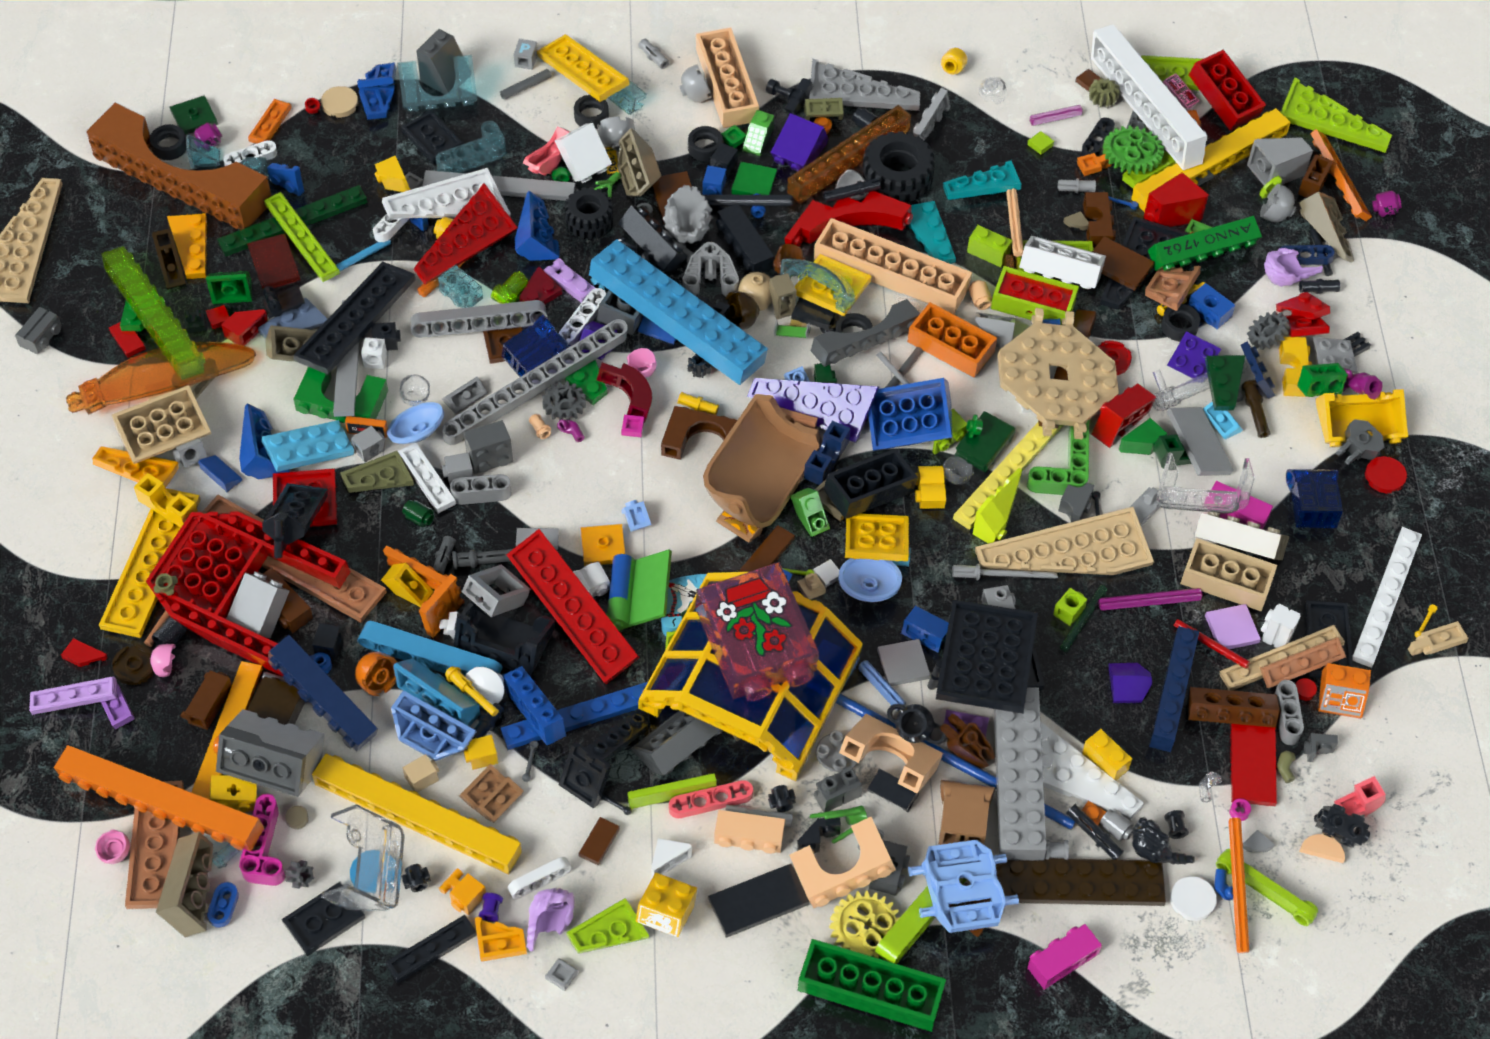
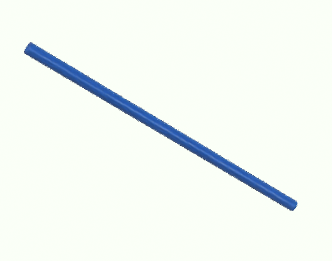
(953, 760)

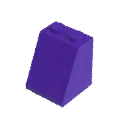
(799, 143)

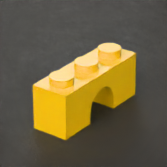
(1293, 352)
(155, 496)

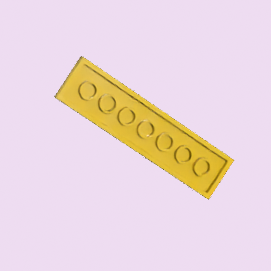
(132, 598)

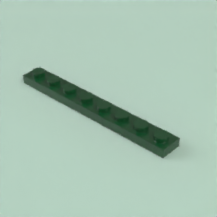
(309, 214)

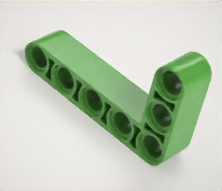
(1048, 476)

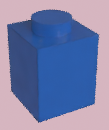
(714, 180)

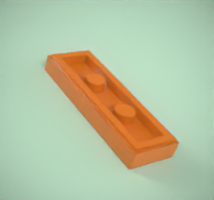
(270, 121)

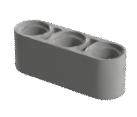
(490, 489)
(1289, 721)

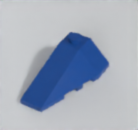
(534, 233)
(253, 456)

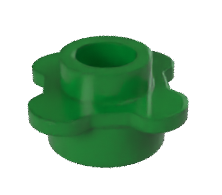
(974, 426)

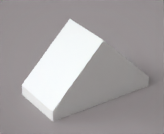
(669, 855)

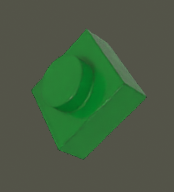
(733, 136)

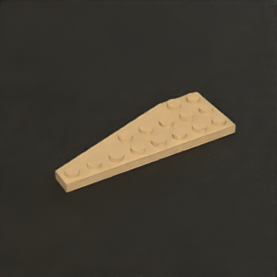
(24, 242)
(1092, 545)

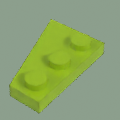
(607, 929)

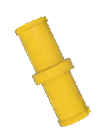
(697, 403)

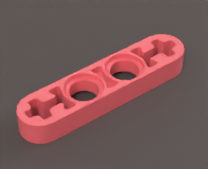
(710, 796)

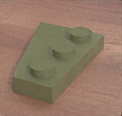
(379, 473)

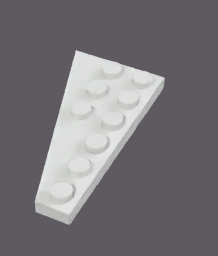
(441, 198)
(1075, 775)

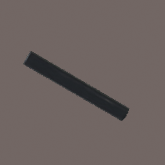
(1317, 241)

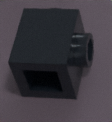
(389, 333)

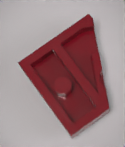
(541, 288)

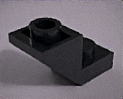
(821, 827)

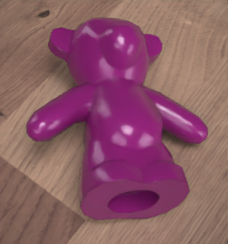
(1363, 384)

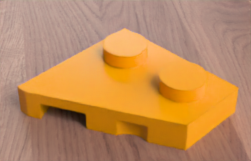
(498, 940)

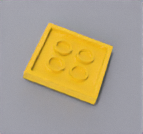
(822, 295)
(877, 537)

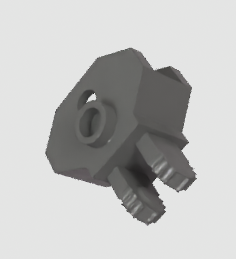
(1360, 442)

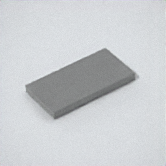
(1200, 441)

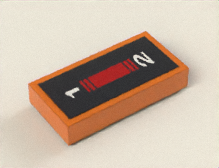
(357, 424)

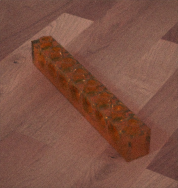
(844, 155)

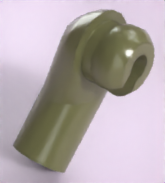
(1283, 766)

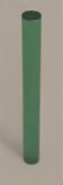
(1083, 618)

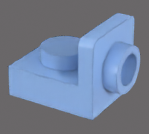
(636, 515)

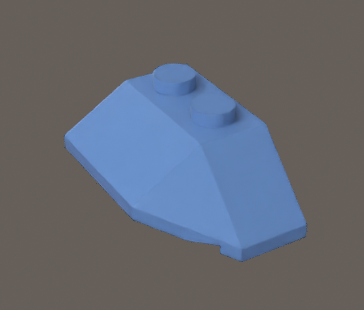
(429, 728)

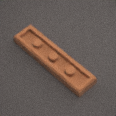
(1302, 662)

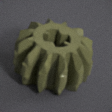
(1104, 92)

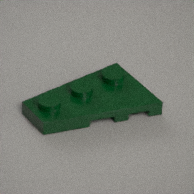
(1224, 379)

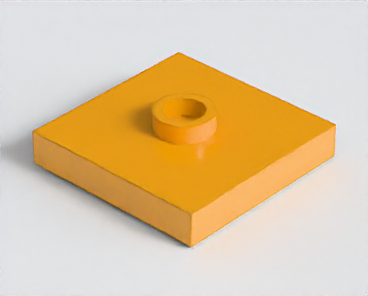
(602, 543)

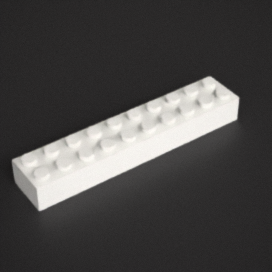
(1149, 97)

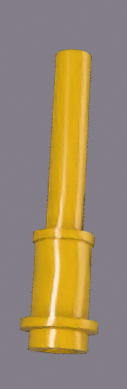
(454, 675)

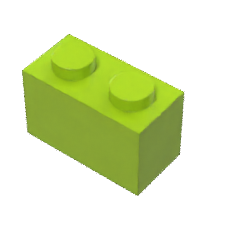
(989, 246)

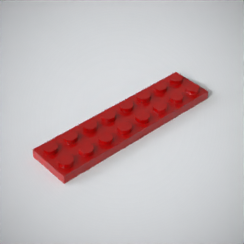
(572, 606)

